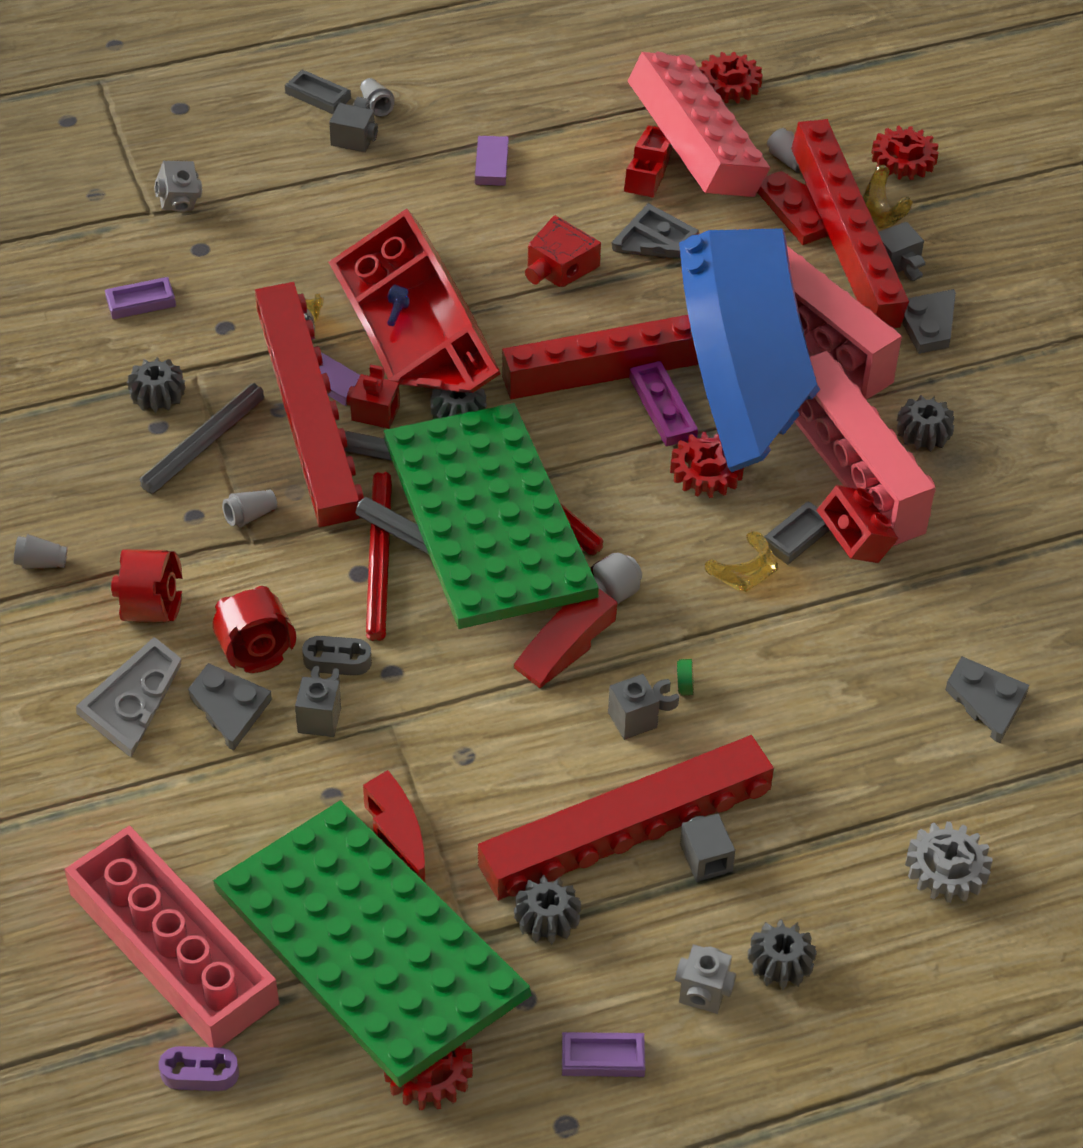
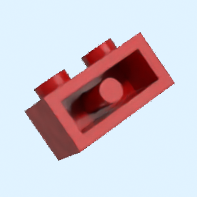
(857, 524)

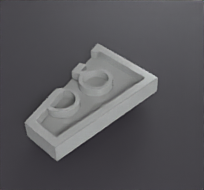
(131, 695)

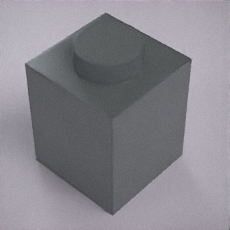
(707, 847)

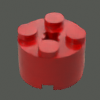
(148, 585)
(253, 629)

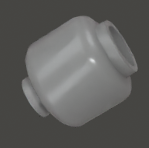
(617, 576)

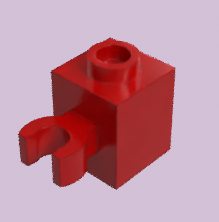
(374, 399)

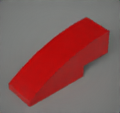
(648, 163)
(565, 638)
(395, 820)

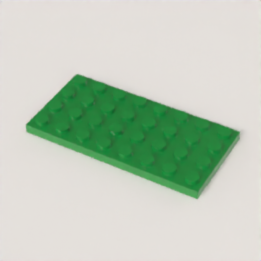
(489, 516)
(372, 942)

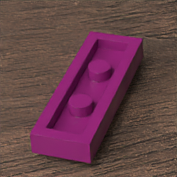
(663, 403)

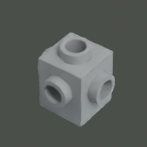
(178, 185)
(705, 978)

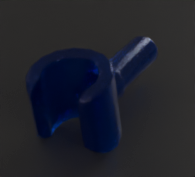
(398, 297)

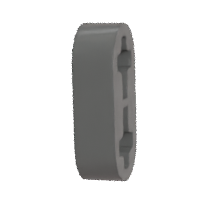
(338, 654)

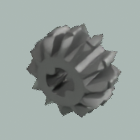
(156, 384)
(450, 403)
(925, 423)
(547, 909)
(782, 954)

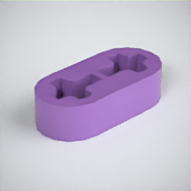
(198, 1068)

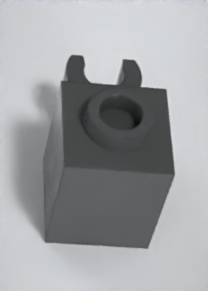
(353, 126)
(904, 249)
(318, 704)
(636, 705)

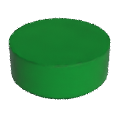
(685, 677)

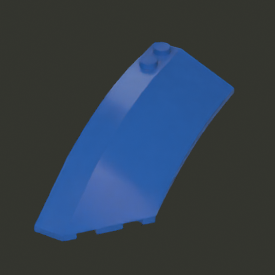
(747, 337)

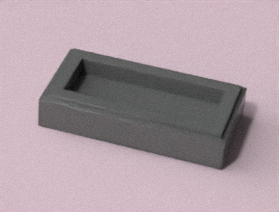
(317, 91)
(796, 533)

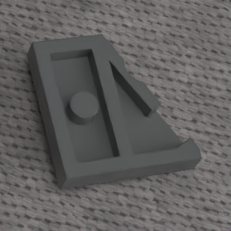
(653, 234)
(930, 320)
(987, 695)
(228, 702)

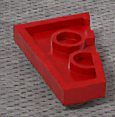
(793, 206)

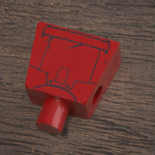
(561, 254)

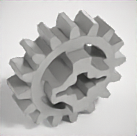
(948, 861)

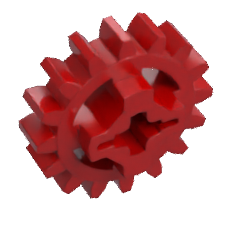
(733, 76)
(905, 152)
(706, 466)
(438, 1080)

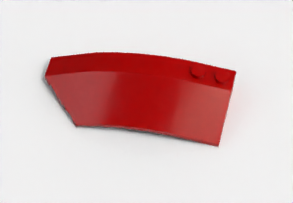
(437, 335)

